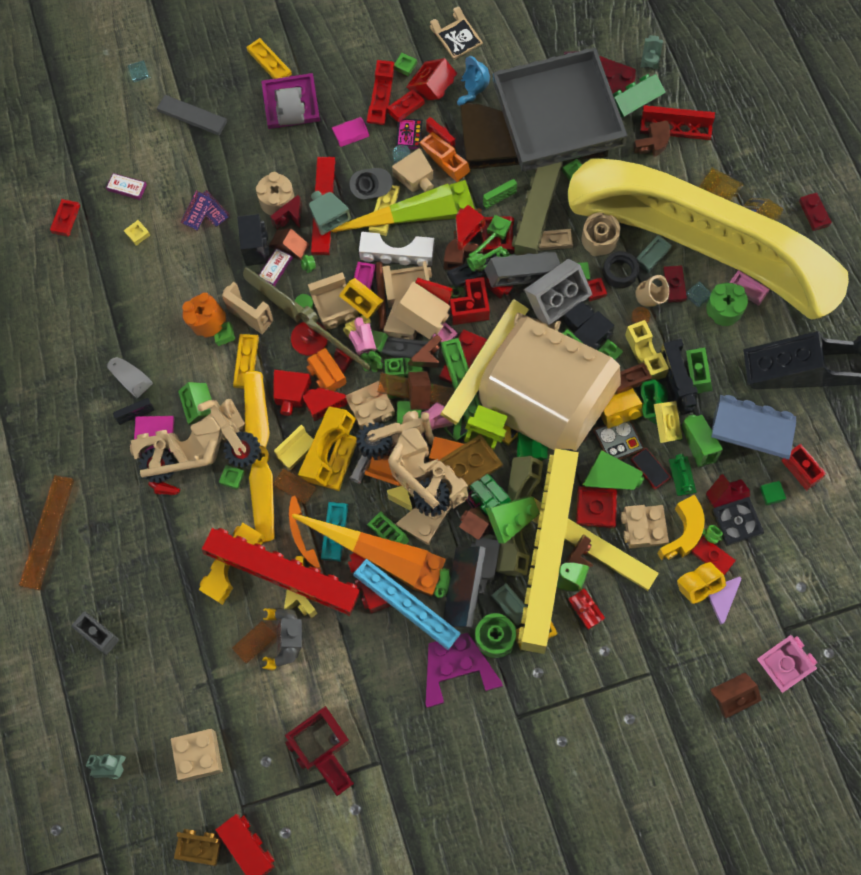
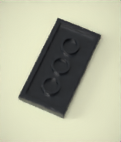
(464, 586)

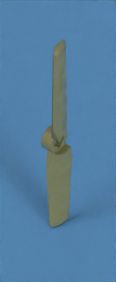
(296, 312)

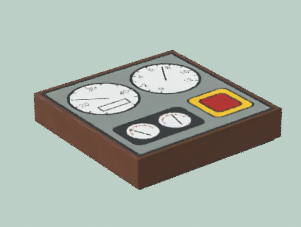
(613, 439)

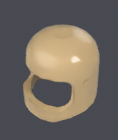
(649, 294)

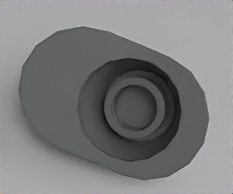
(370, 183)

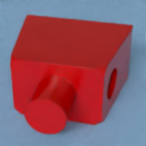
(289, 389)

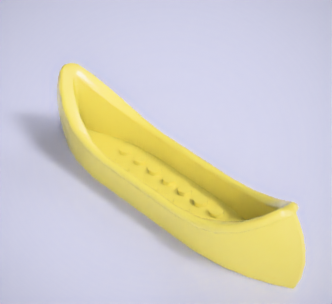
(713, 227)

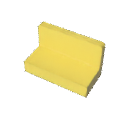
(294, 447)

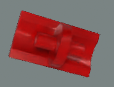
(586, 609)

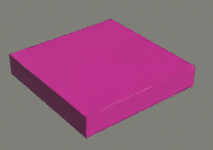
(152, 424)

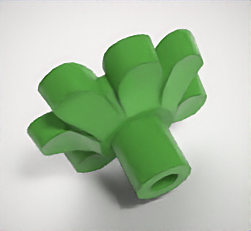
(373, 360)

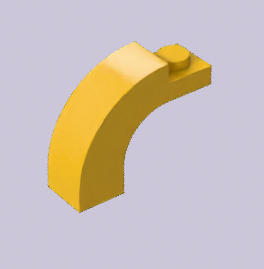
(693, 523)

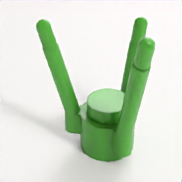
(477, 261)

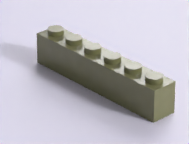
(537, 209)

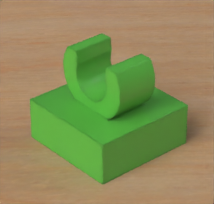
(611, 350)

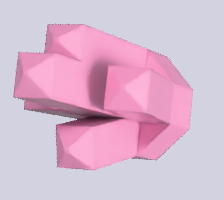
(362, 337)
(435, 418)

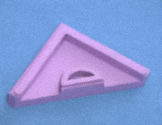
(723, 599)

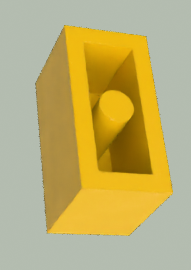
(361, 298)
(622, 408)

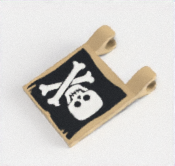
(457, 37)

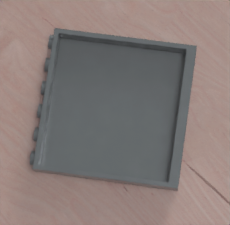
(559, 109)

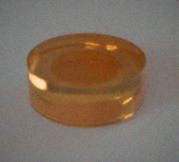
(640, 314)

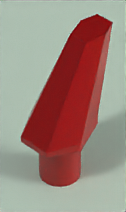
(163, 488)

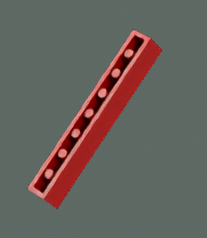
(281, 571)

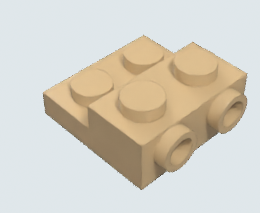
(370, 406)
(644, 526)

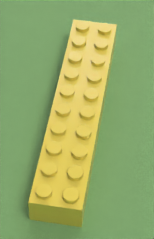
(548, 556)

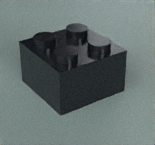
(253, 239)

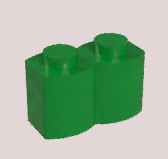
(652, 393)

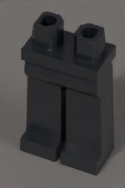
(678, 381)

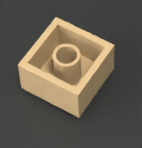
(196, 755)

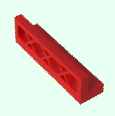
(678, 118)

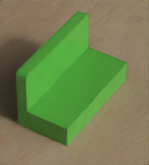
(191, 396)

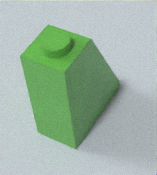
(698, 435)
(612, 473)

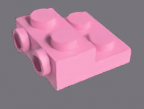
(788, 663)

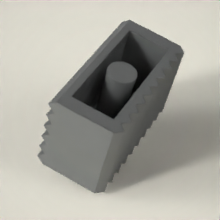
(95, 632)

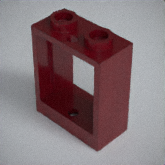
(293, 746)

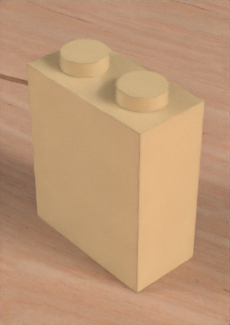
(422, 310)

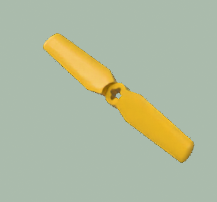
(260, 475)

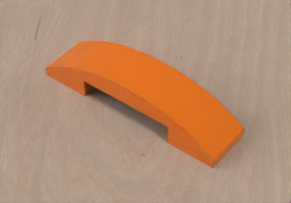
(309, 556)

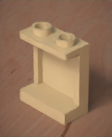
(399, 280)
(331, 307)
(257, 318)

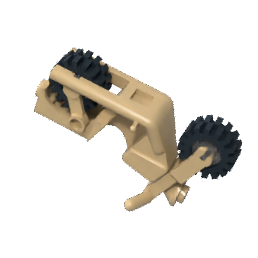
(422, 480)

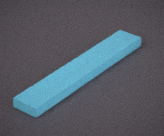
(407, 604)

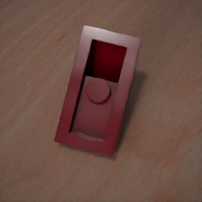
(291, 210)
(724, 492)

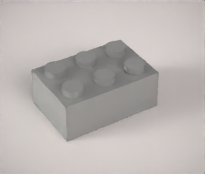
(558, 291)

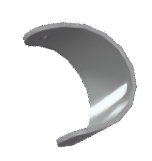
(129, 376)

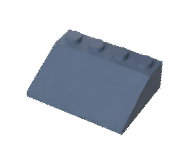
(754, 426)

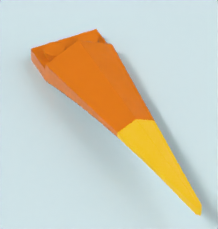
(404, 562)

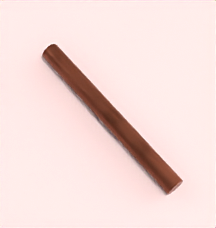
(381, 293)

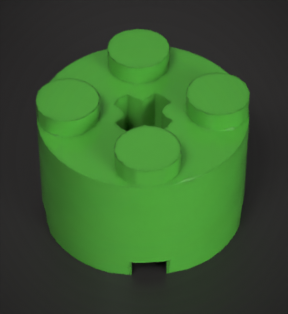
(727, 303)
(505, 630)

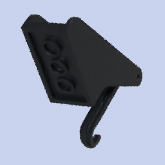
(799, 363)

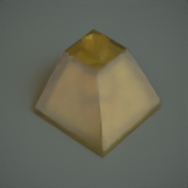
(721, 185)

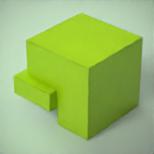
(487, 423)

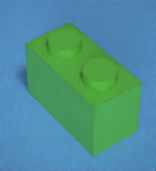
(699, 369)

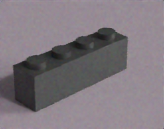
(520, 268)

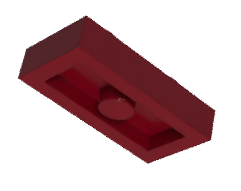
(815, 211)

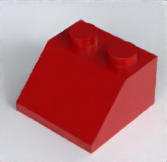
(432, 79)

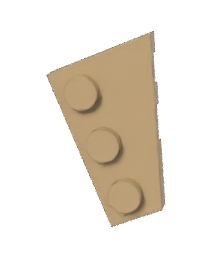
(421, 526)

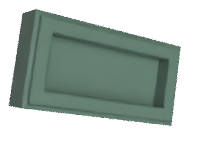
(653, 253)
(509, 603)

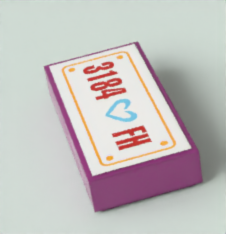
(126, 186)
(275, 266)

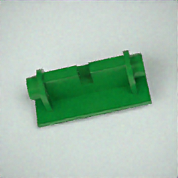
(682, 475)

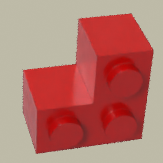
(474, 306)

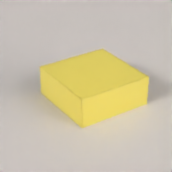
(137, 232)

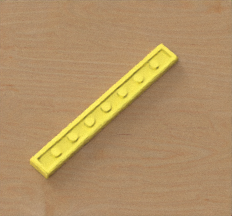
(471, 381)
(609, 554)

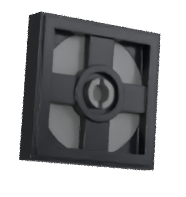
(737, 521)

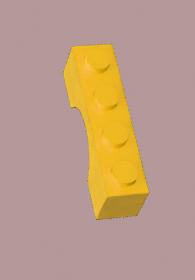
(334, 425)
(217, 582)

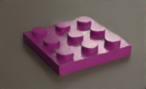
(309, 98)

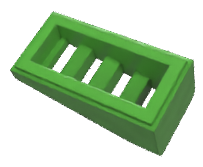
(398, 536)

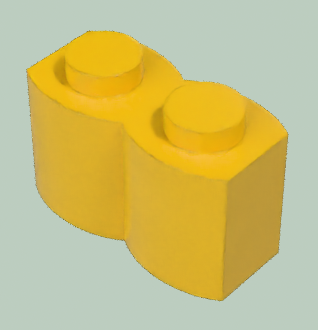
(701, 582)

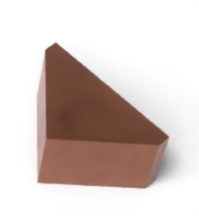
(290, 243)
(419, 390)

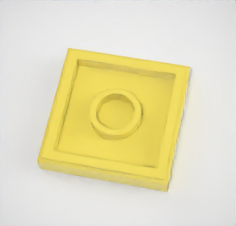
(668, 421)

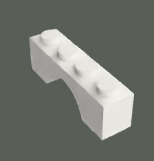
(374, 249)

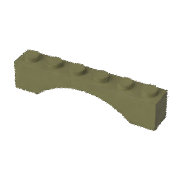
(524, 477)

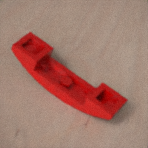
(381, 92)

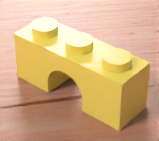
(640, 341)

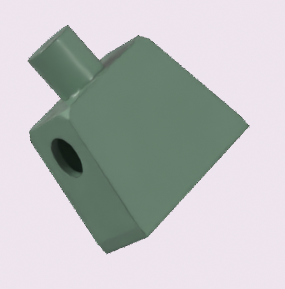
(328, 211)

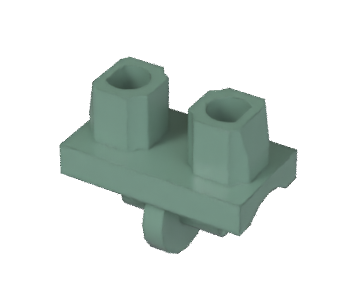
(651, 52)
(106, 766)

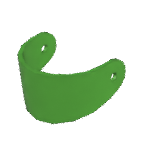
(572, 579)

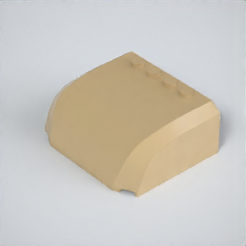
(548, 384)

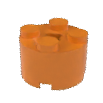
(204, 315)

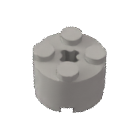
(289, 106)

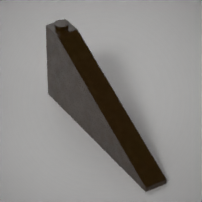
(488, 138)

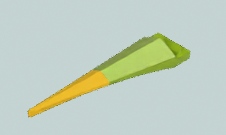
(431, 205)

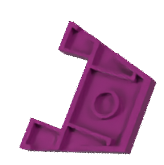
(458, 661)

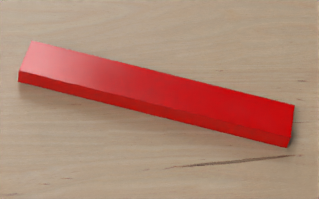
(324, 183)

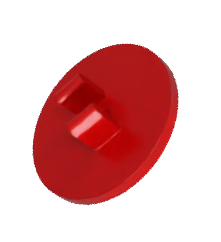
(306, 340)

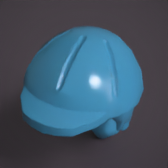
(475, 78)

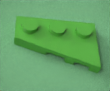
(511, 517)

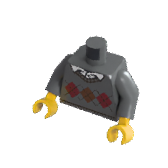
(288, 637)

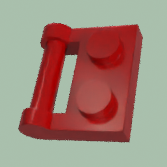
(496, 242)

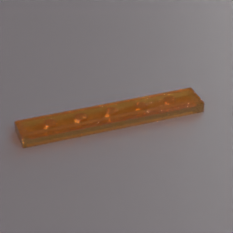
(46, 533)

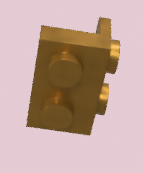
(197, 848)

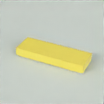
(382, 202)

